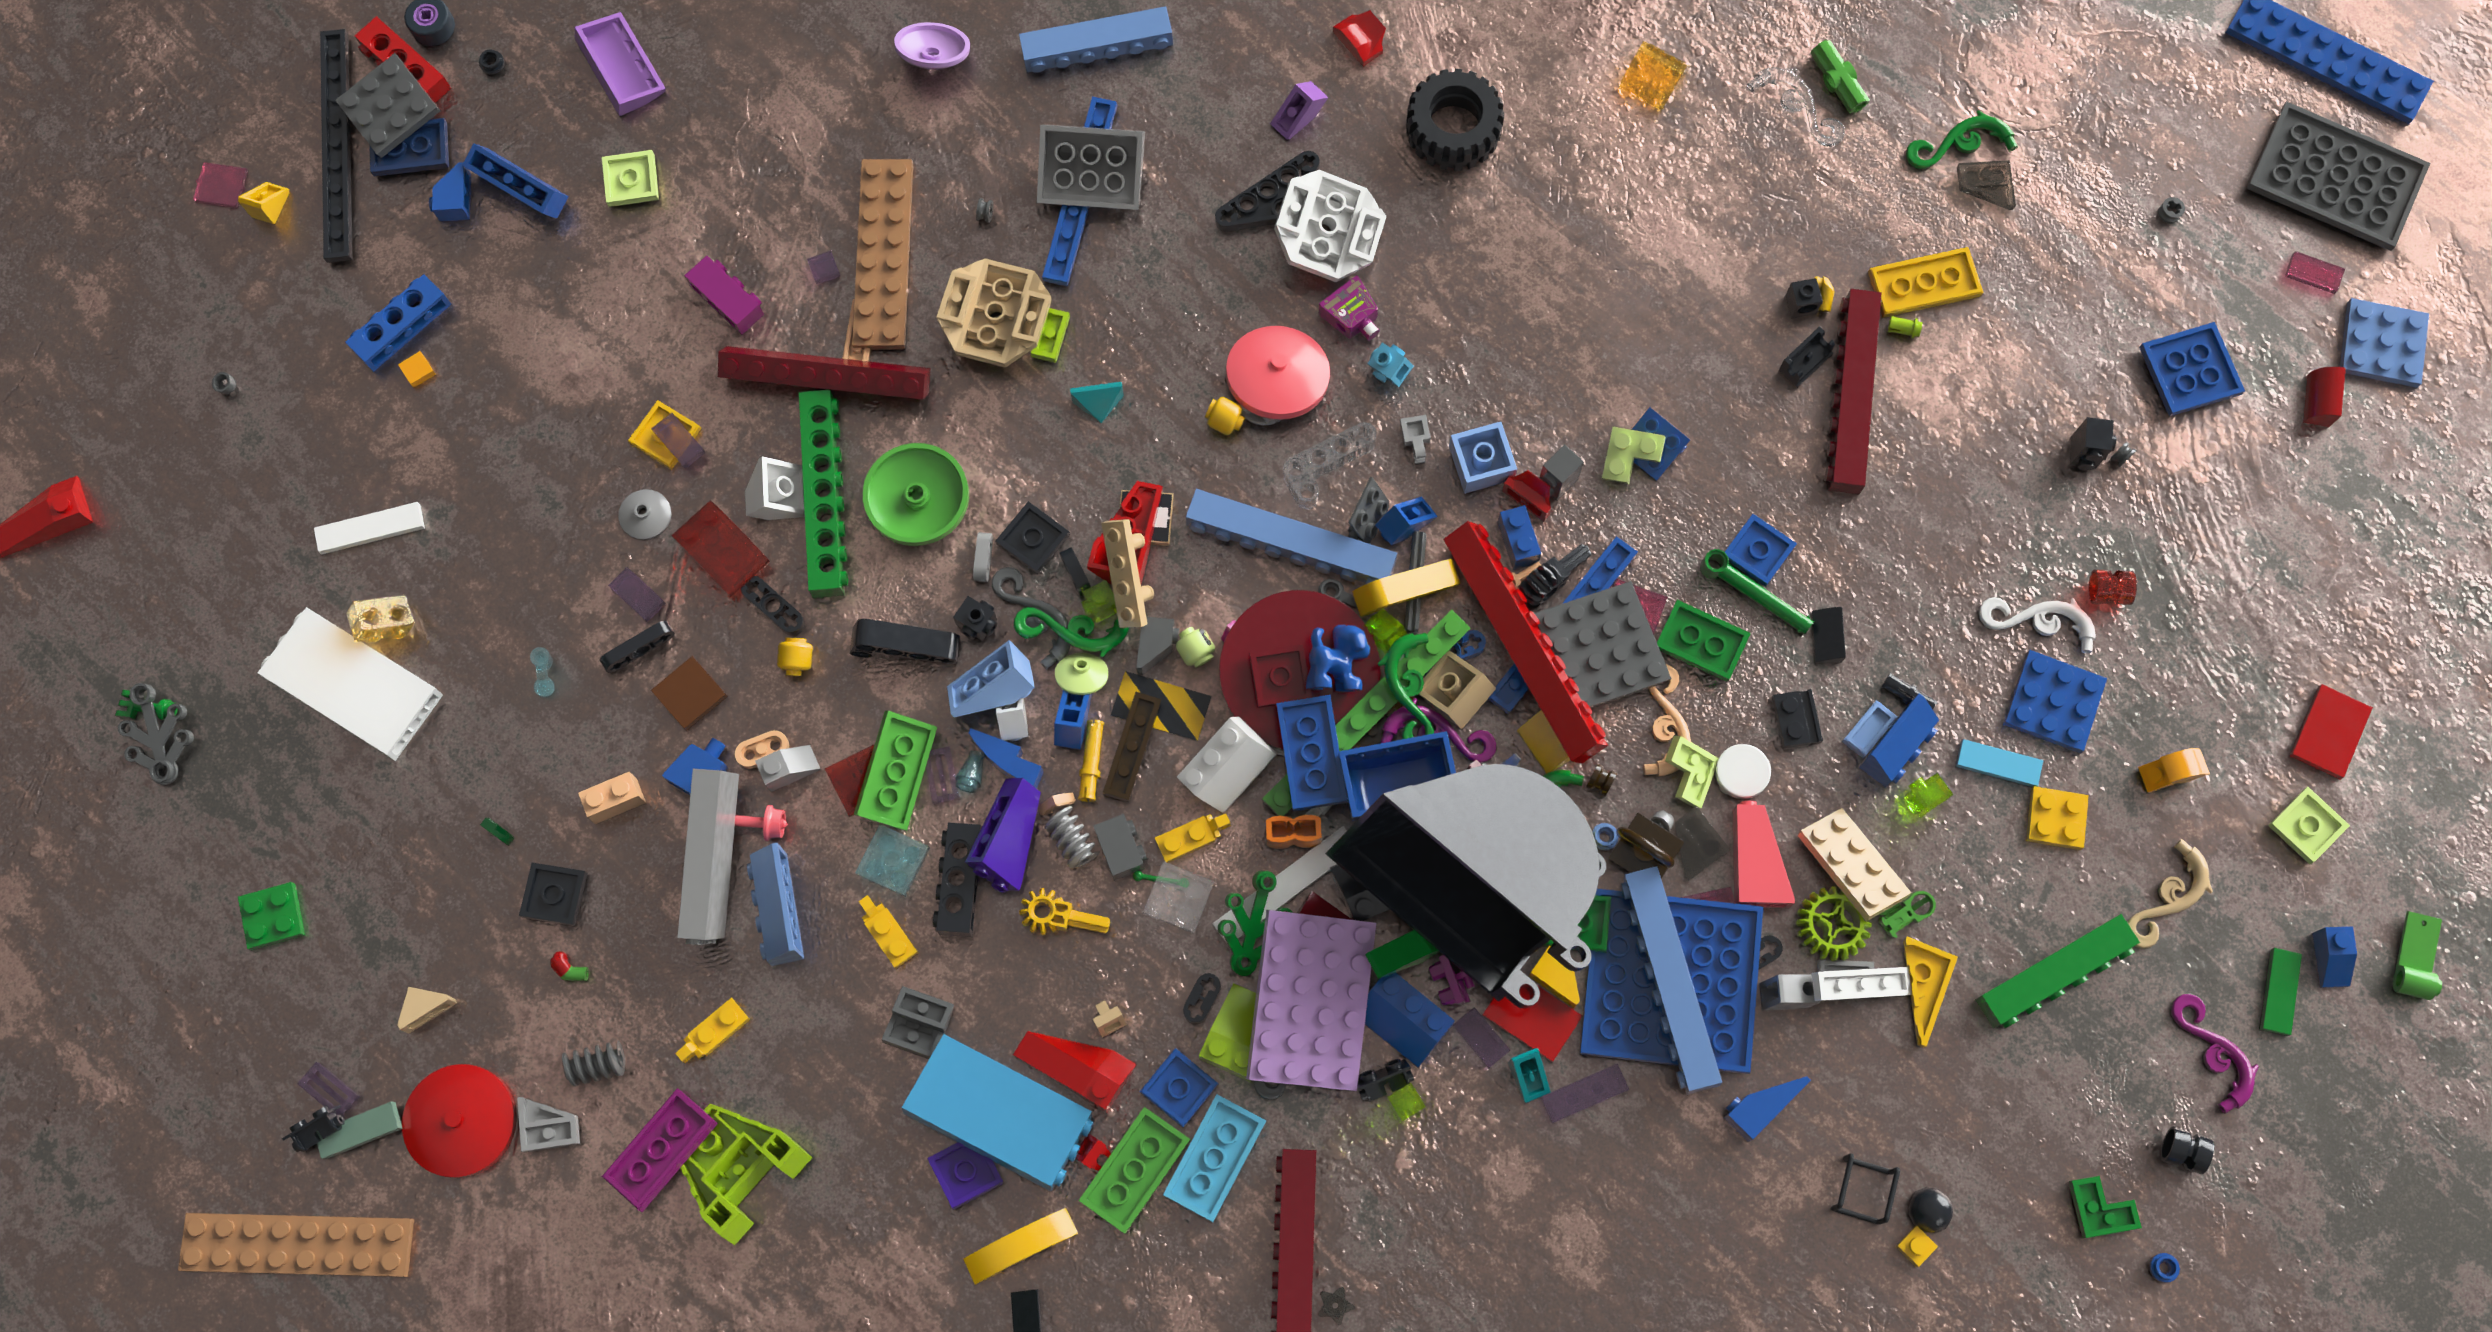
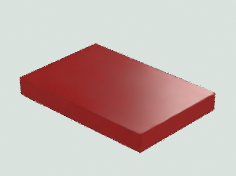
(2331, 731)
(1541, 1026)

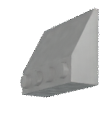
(1090, 166)

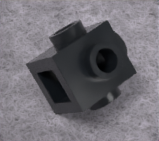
(976, 618)

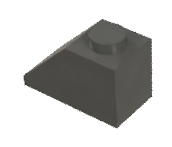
(1155, 642)

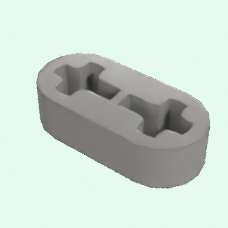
(983, 557)

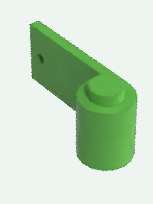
(2417, 956)

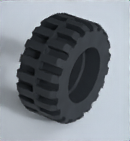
(1462, 91)

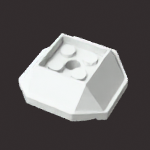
(1343, 207)

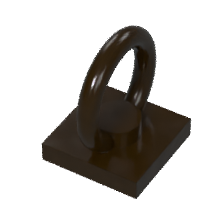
(1645, 846)

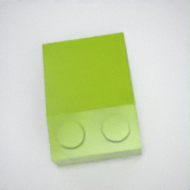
(1231, 1032)

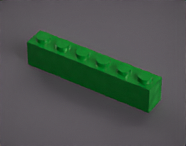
(2057, 971)

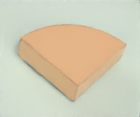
(1056, 801)

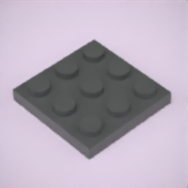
(387, 105)

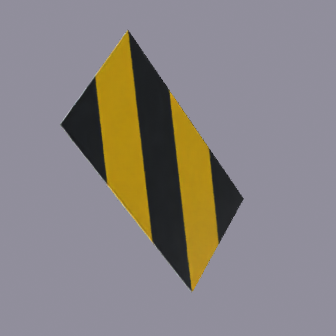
(1180, 709)

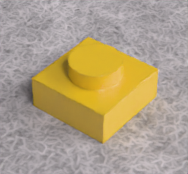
(1916, 1246)

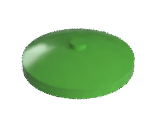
(915, 494)

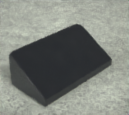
(1828, 635)
(1026, 1311)

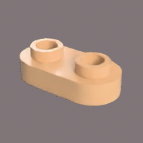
(761, 746)

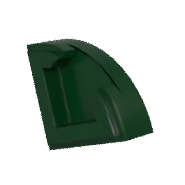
(497, 831)

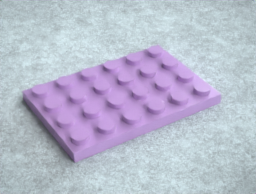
(1311, 1001)

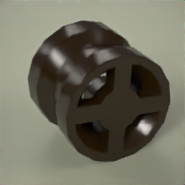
(1601, 780)

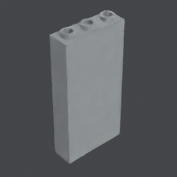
(708, 856)

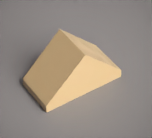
(421, 1007)

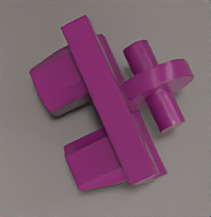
(1457, 991)

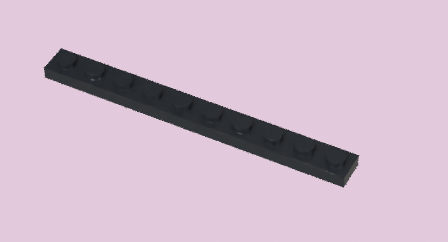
(335, 147)

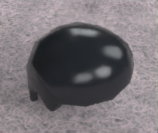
(1930, 1210)

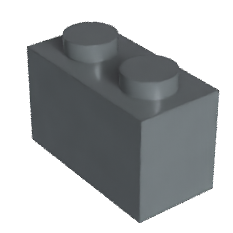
(1561, 471)
(1119, 846)

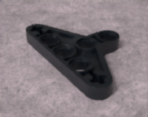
(1264, 206)

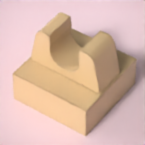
(1109, 1019)

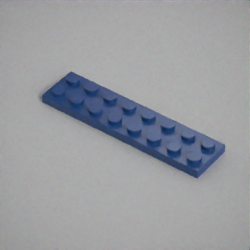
(2330, 57)

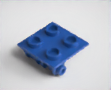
(1674, 443)

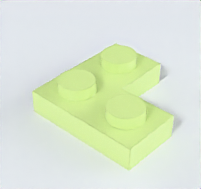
(1626, 446)
(1697, 768)

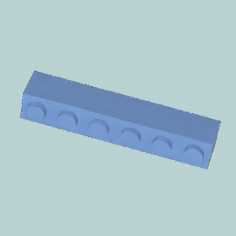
(1096, 39)

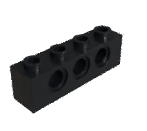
(962, 922)

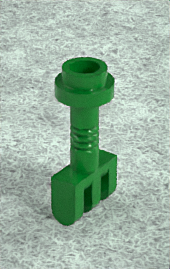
(132, 708)

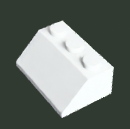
(1227, 764)

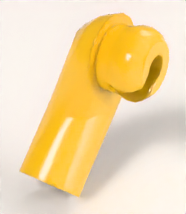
(1827, 293)

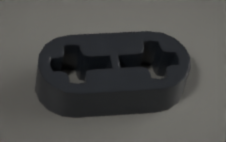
(1075, 570)
(1195, 996)

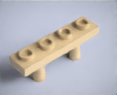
(1124, 572)

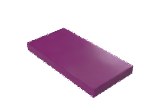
(659, 1150)

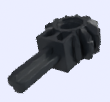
(1552, 576)

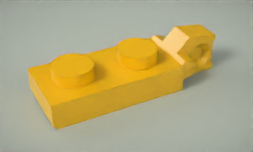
(1191, 836)
(887, 933)
(713, 1031)

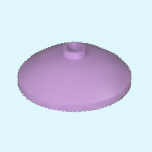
(932, 45)

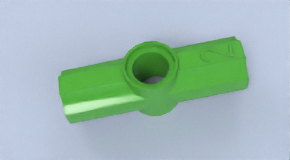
(1839, 76)

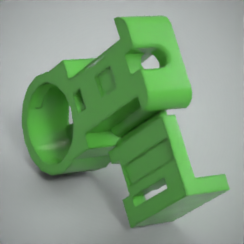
(1899, 917)

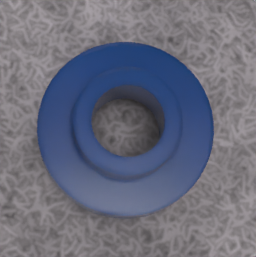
(2172, 1264)

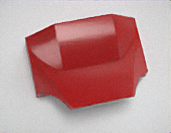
(1361, 36)
(1529, 491)

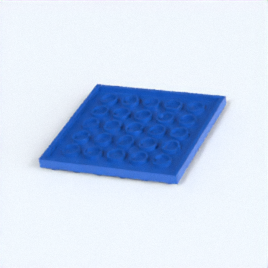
(1723, 962)

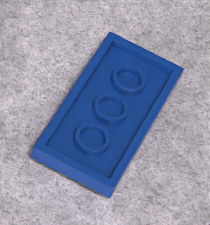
(1311, 753)

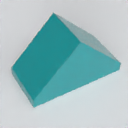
(1529, 1075)

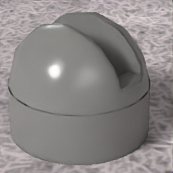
(1665, 817)

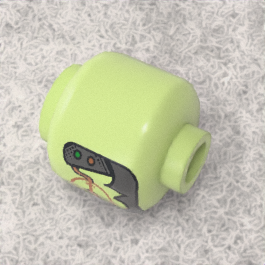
(1195, 647)

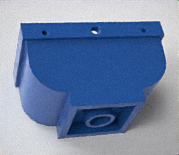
(1391, 766)

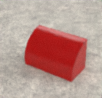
(2324, 396)

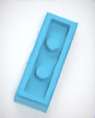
(1999, 763)

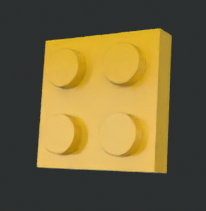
(2057, 818)

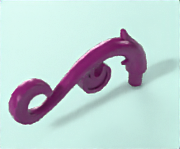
(1401, 715)
(2212, 1060)

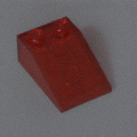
(720, 548)

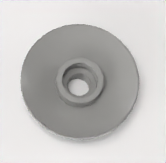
(649, 524)

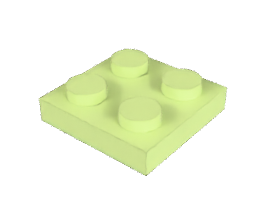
(630, 178)
(2309, 825)

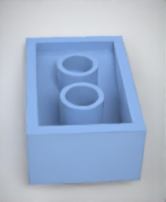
(992, 682)

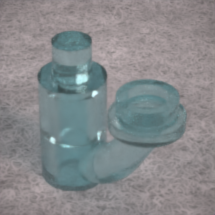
(542, 660)

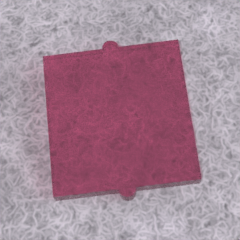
(220, 184)

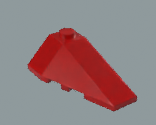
(1141, 509)
(48, 515)
(1082, 1068)

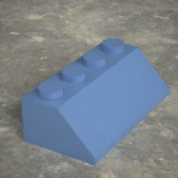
(776, 905)

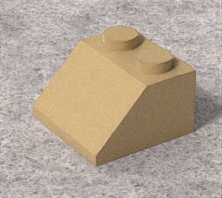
(1456, 689)

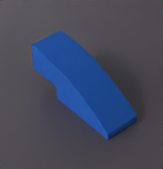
(1006, 757)

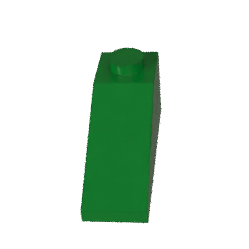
(1400, 954)

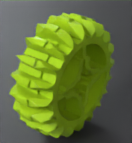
(1822, 920)

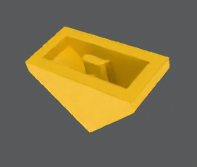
(264, 202)

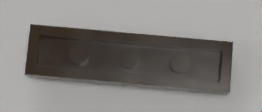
(1132, 746)

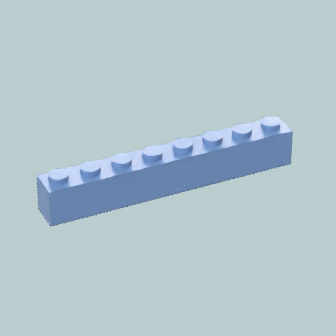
(1288, 538)
(1672, 981)

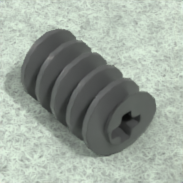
(594, 1065)

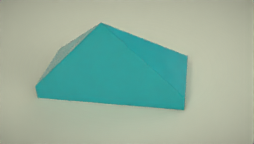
(1097, 399)

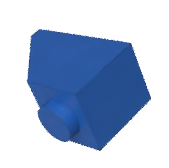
(452, 195)
(1405, 519)
(2335, 955)

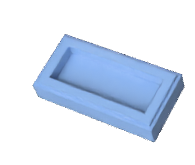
(1869, 729)

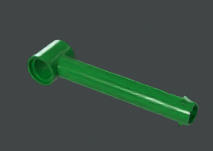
(1753, 590)

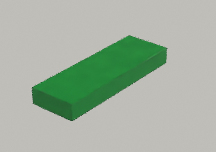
(2281, 991)

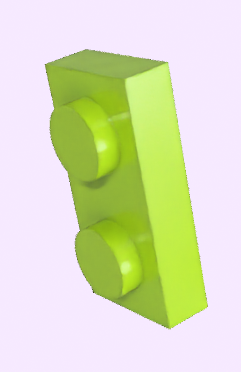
(1051, 336)

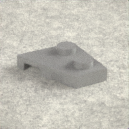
(545, 1126)

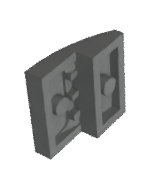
(917, 1022)

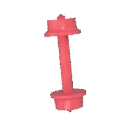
(772, 822)

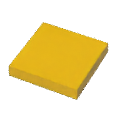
(646, 440)

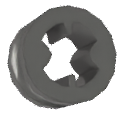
(984, 210)
(2170, 216)
(2123, 454)

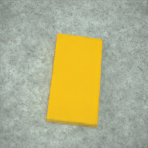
(1926, 282)

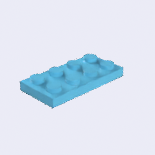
(1214, 1158)

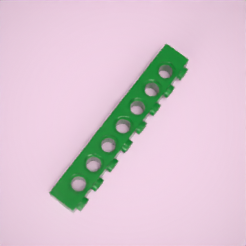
(811, 406)

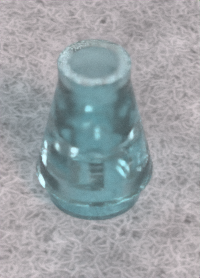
(970, 774)

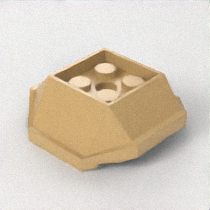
(990, 288)

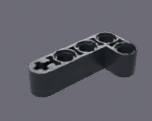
(902, 640)

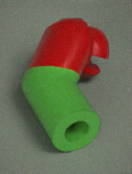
(565, 971)

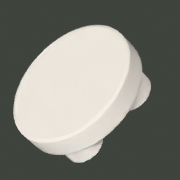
(1742, 771)

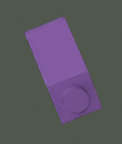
(1298, 109)

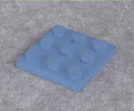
(2384, 342)

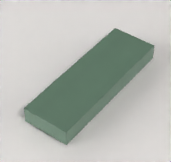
(361, 1130)

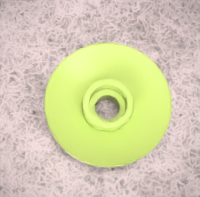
(1081, 673)

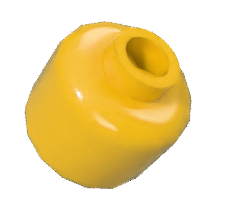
(1224, 416)
(794, 656)

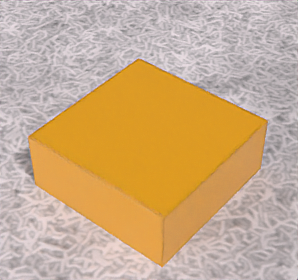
(416, 369)

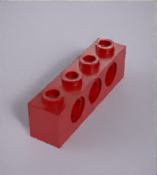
(378, 35)

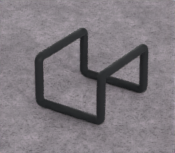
(1850, 1161)

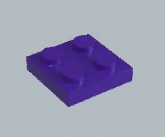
(964, 1174)

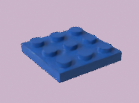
(2192, 369)
(2055, 701)

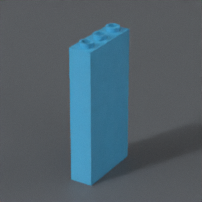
(998, 1113)

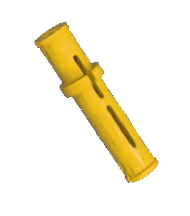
(1089, 771)

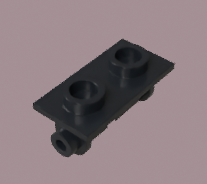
(1393, 1073)
(324, 1121)

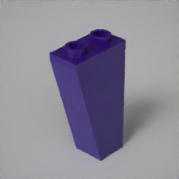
(1006, 836)

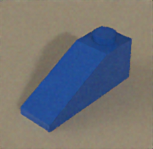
(1071, 720)
(1758, 1109)

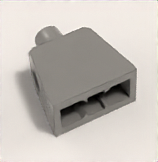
(1787, 992)

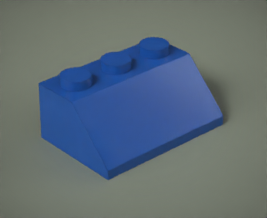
(1901, 742)
(1405, 1018)

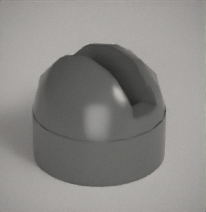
(220, 385)

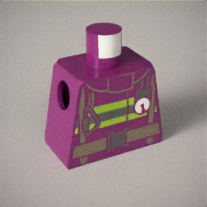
(1351, 310)

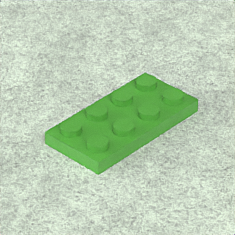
(895, 770)
(1134, 1170)

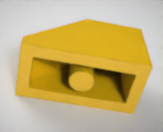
(1556, 979)

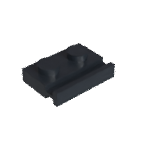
(1797, 718)

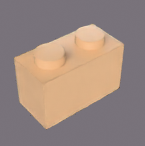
(612, 797)

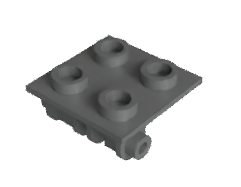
(1368, 511)

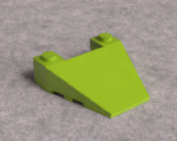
(732, 1164)

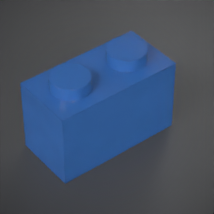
(1519, 537)

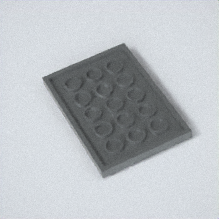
(2338, 176)

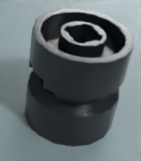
(2193, 1151)

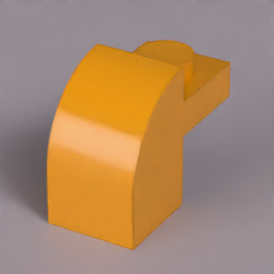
(2173, 768)

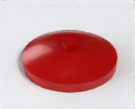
(459, 1121)

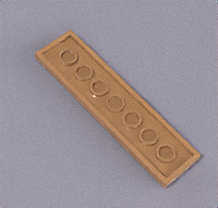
(883, 254)
(296, 1245)

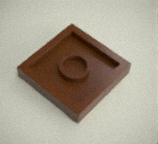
(689, 693)

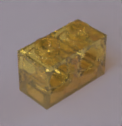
(378, 614)

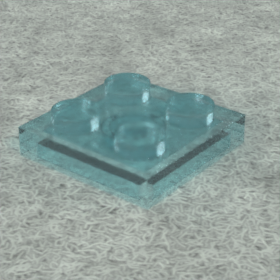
(892, 860)

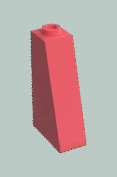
(1758, 865)

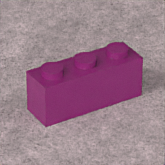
(725, 294)

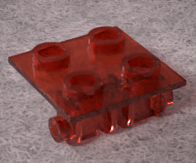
(849, 776)

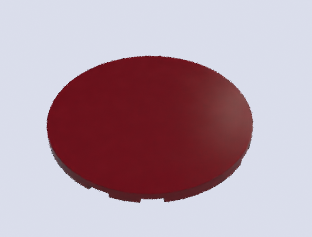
(1283, 622)

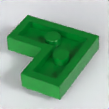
(2096, 1215)

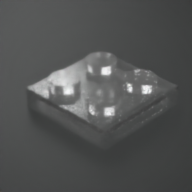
(1178, 897)

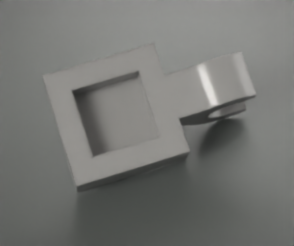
(1416, 433)

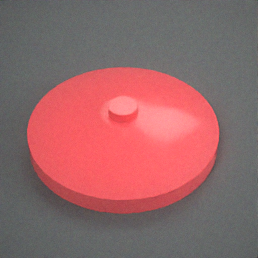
(1277, 372)

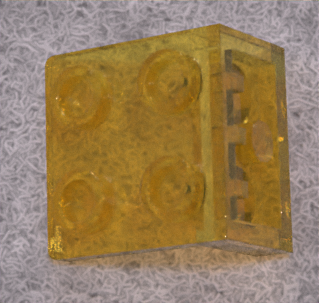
(1653, 75)

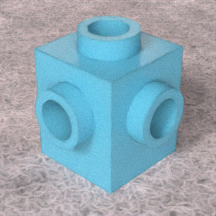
(1390, 364)

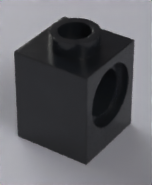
(1803, 298)

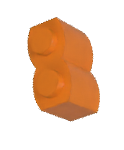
(1301, 831)

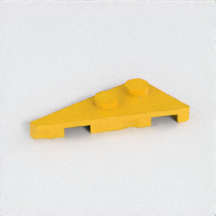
(1929, 978)

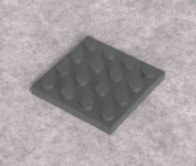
(1605, 644)

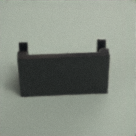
(1807, 358)

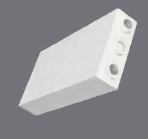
(350, 683)

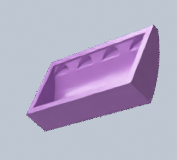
(619, 63)

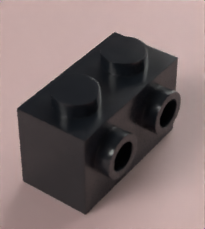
(2092, 443)

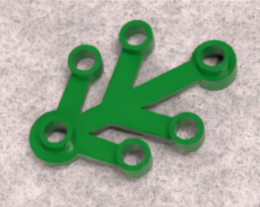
(1251, 927)

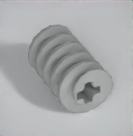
(1069, 838)

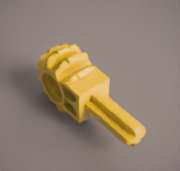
(1060, 915)

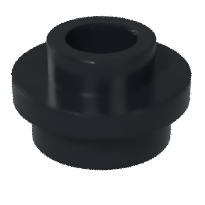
(489, 56)

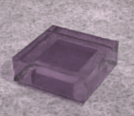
(823, 267)

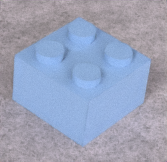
(1482, 457)

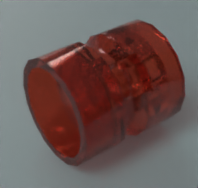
(2115, 587)

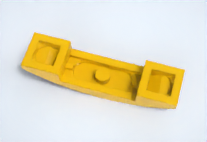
(1020, 1245)

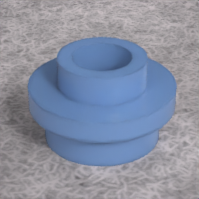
(1610, 831)

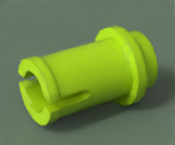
(1905, 326)

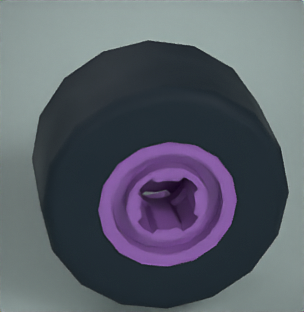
(429, 22)

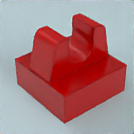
(1090, 1151)

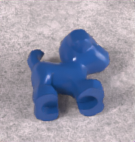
(1349, 645)

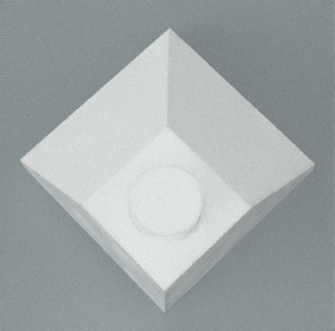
(775, 490)

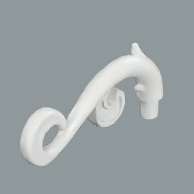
(2038, 611)

